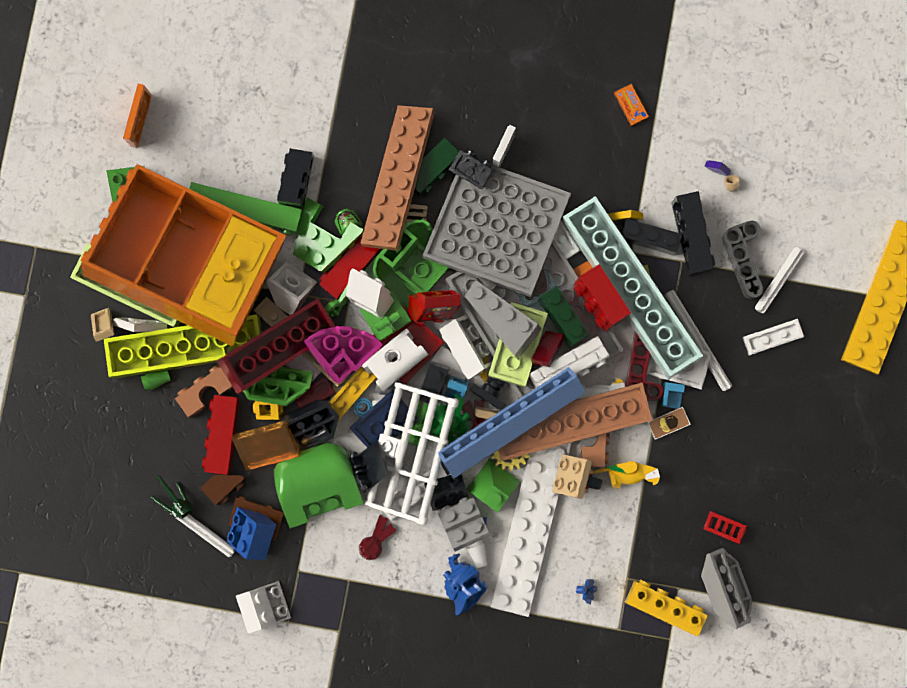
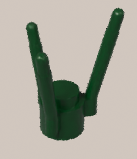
(181, 507)

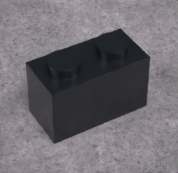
(434, 380)

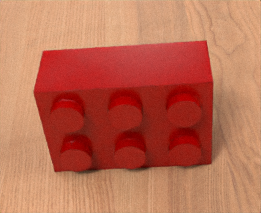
(601, 298)

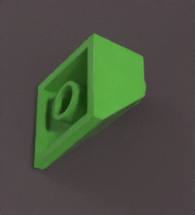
(493, 485)

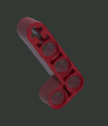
(643, 362)

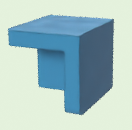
(456, 386)
(672, 395)

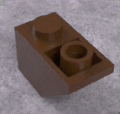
(221, 486)

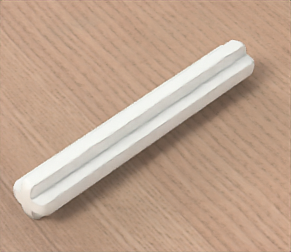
(779, 280)
(208, 535)

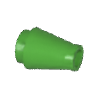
(154, 379)

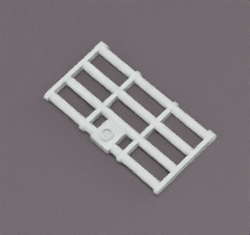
(397, 447)

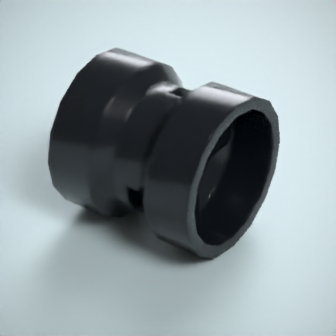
(493, 386)

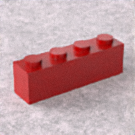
(356, 258)
(222, 428)

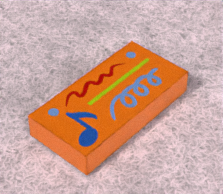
(631, 105)

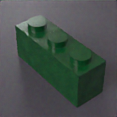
(435, 166)
(563, 317)

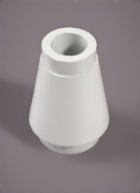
(478, 553)

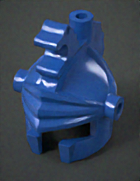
(463, 585)

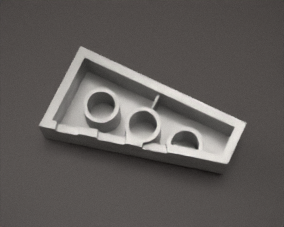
(506, 321)

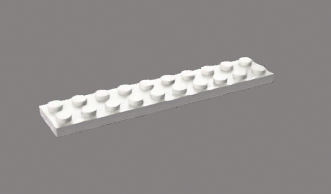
(528, 532)

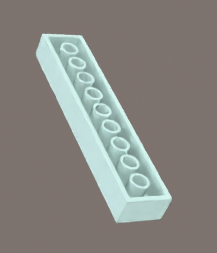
(649, 311)

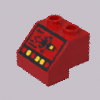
(433, 306)

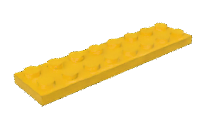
(881, 306)

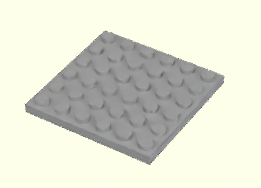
(498, 230)

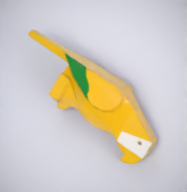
(630, 473)

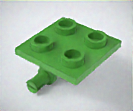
(391, 322)

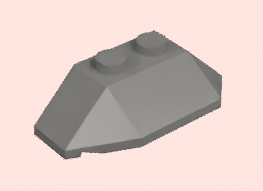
(727, 588)

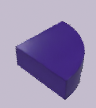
(718, 167)

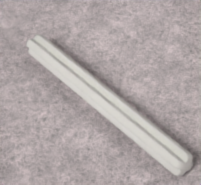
(697, 338)

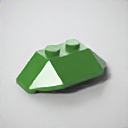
(281, 386)

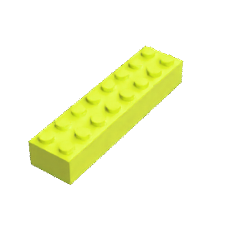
(170, 349)

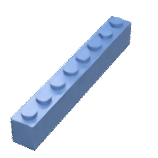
(511, 422)

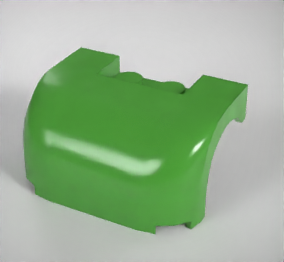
(406, 269)
(316, 483)

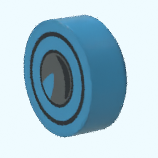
(361, 406)

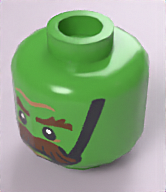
(344, 218)

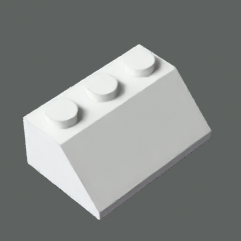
(461, 337)

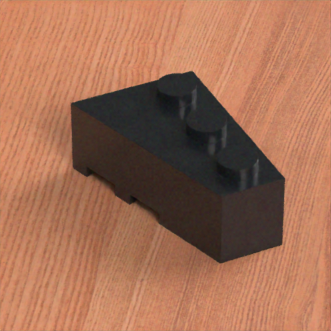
(295, 178)

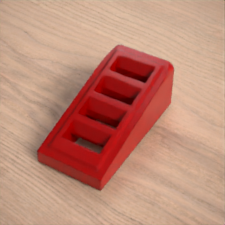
(740, 536)

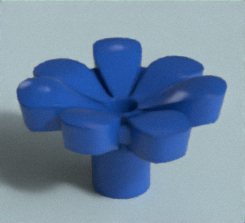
(587, 591)

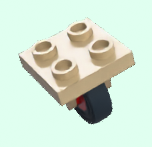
(575, 477)

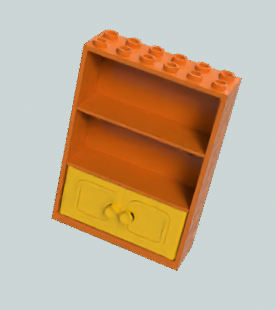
(182, 254)

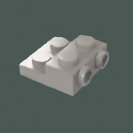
(463, 523)

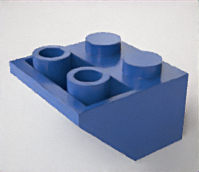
(251, 534)

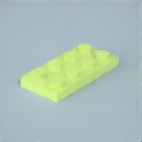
(505, 364)

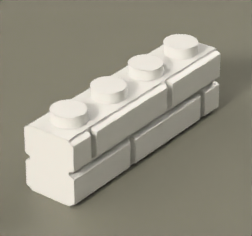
(579, 360)

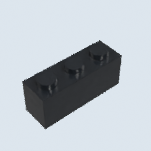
(651, 237)

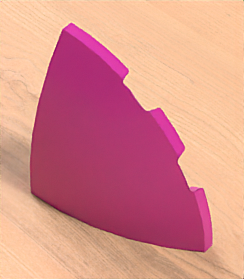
(342, 350)

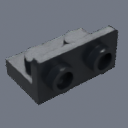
(471, 168)
(448, 492)

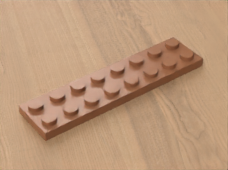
(397, 178)
(583, 420)

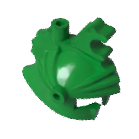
(459, 423)

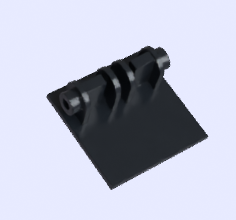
(369, 466)

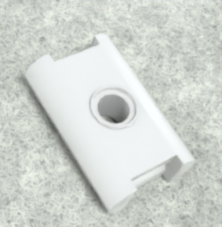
(389, 371)

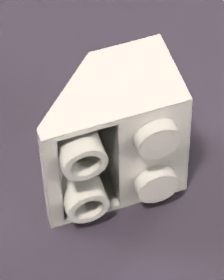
(368, 293)
(263, 607)

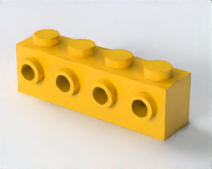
(665, 608)

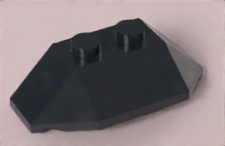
(312, 423)

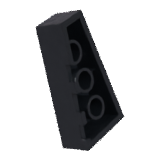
(694, 239)

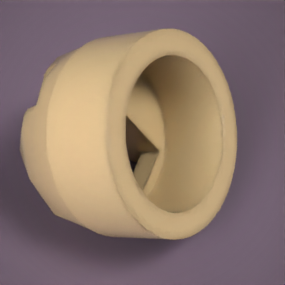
(732, 182)

